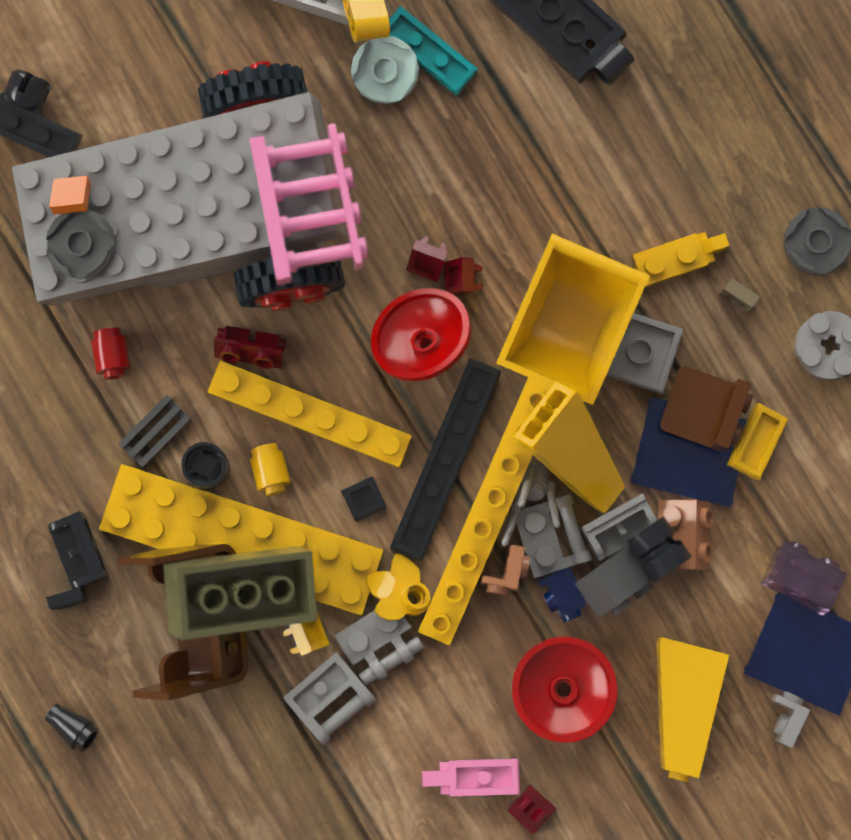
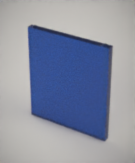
(681, 465)
(804, 654)

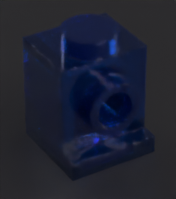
(563, 594)

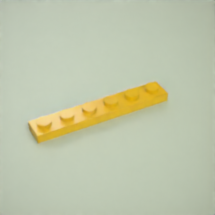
(309, 414)

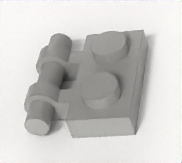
(369, 635)

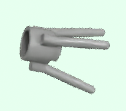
(533, 487)

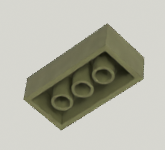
(273, 592)

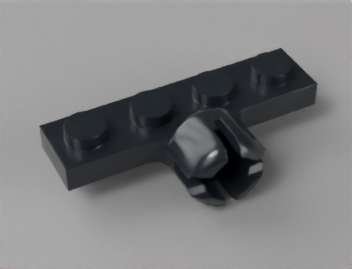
(23, 117)

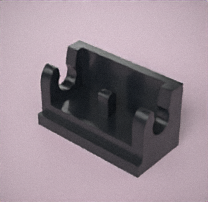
(78, 550)

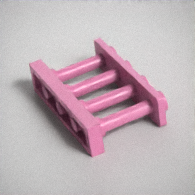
(280, 227)

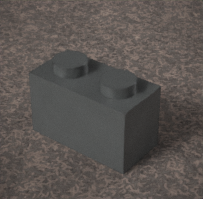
(614, 582)

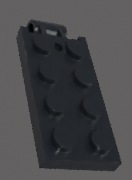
(565, 28)

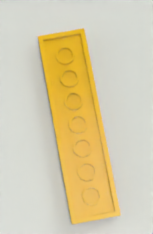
(179, 515)

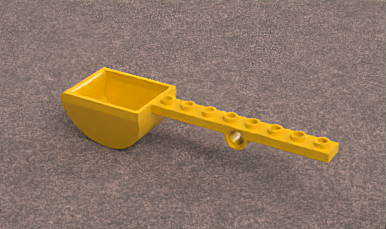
(560, 334)

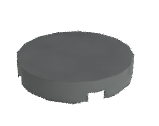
(817, 241)
(80, 244)

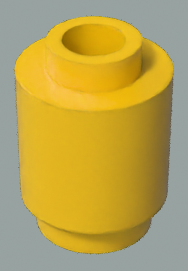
(269, 469)

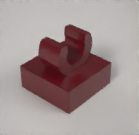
(427, 259)
(460, 276)
(531, 809)

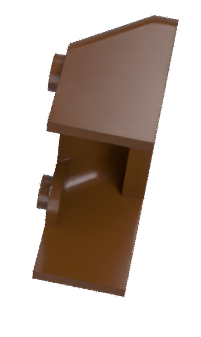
(200, 662)

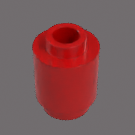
(110, 353)

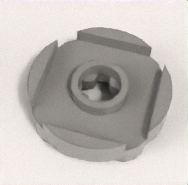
(813, 355)

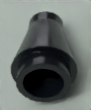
(73, 728)

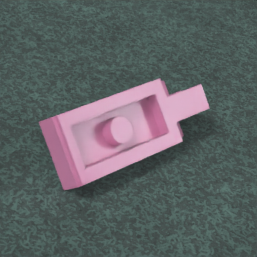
(475, 777)

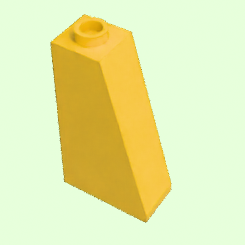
(570, 446)
(687, 702)

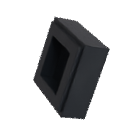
(364, 499)
(67, 599)

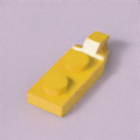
(679, 257)

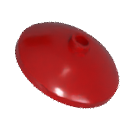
(413, 323)
(570, 663)

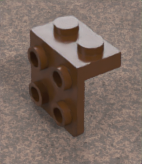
(706, 409)

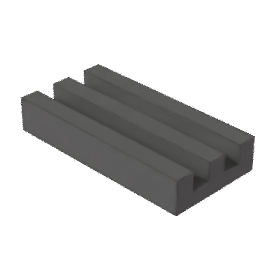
(164, 441)

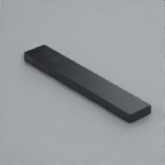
(445, 459)

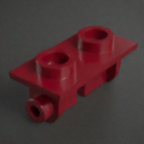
(233, 346)

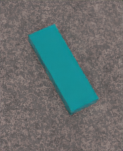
(432, 52)

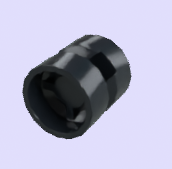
(205, 466)
(659, 549)

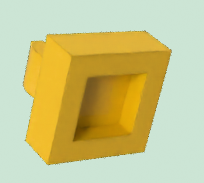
(308, 636)

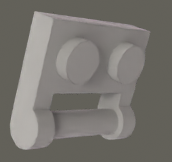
(541, 539)
(321, 689)

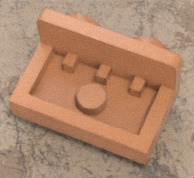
(692, 526)
(515, 568)

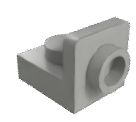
(789, 725)

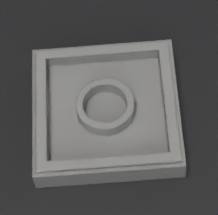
(645, 354)

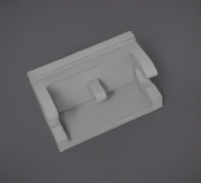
(616, 527)

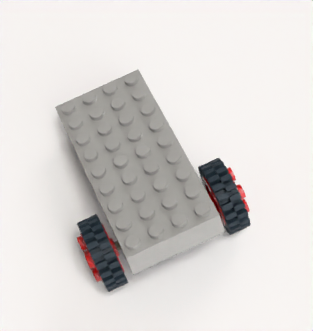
(191, 196)

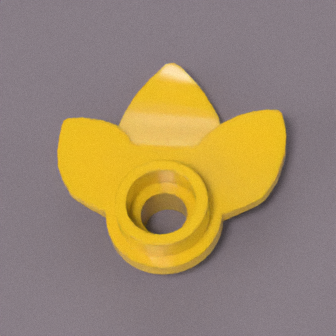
(393, 590)

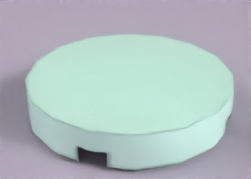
(385, 70)

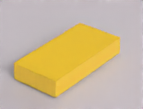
(757, 441)

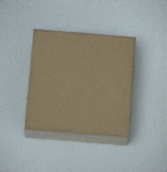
(739, 295)

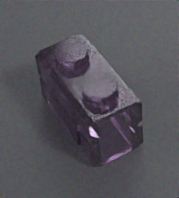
(804, 577)

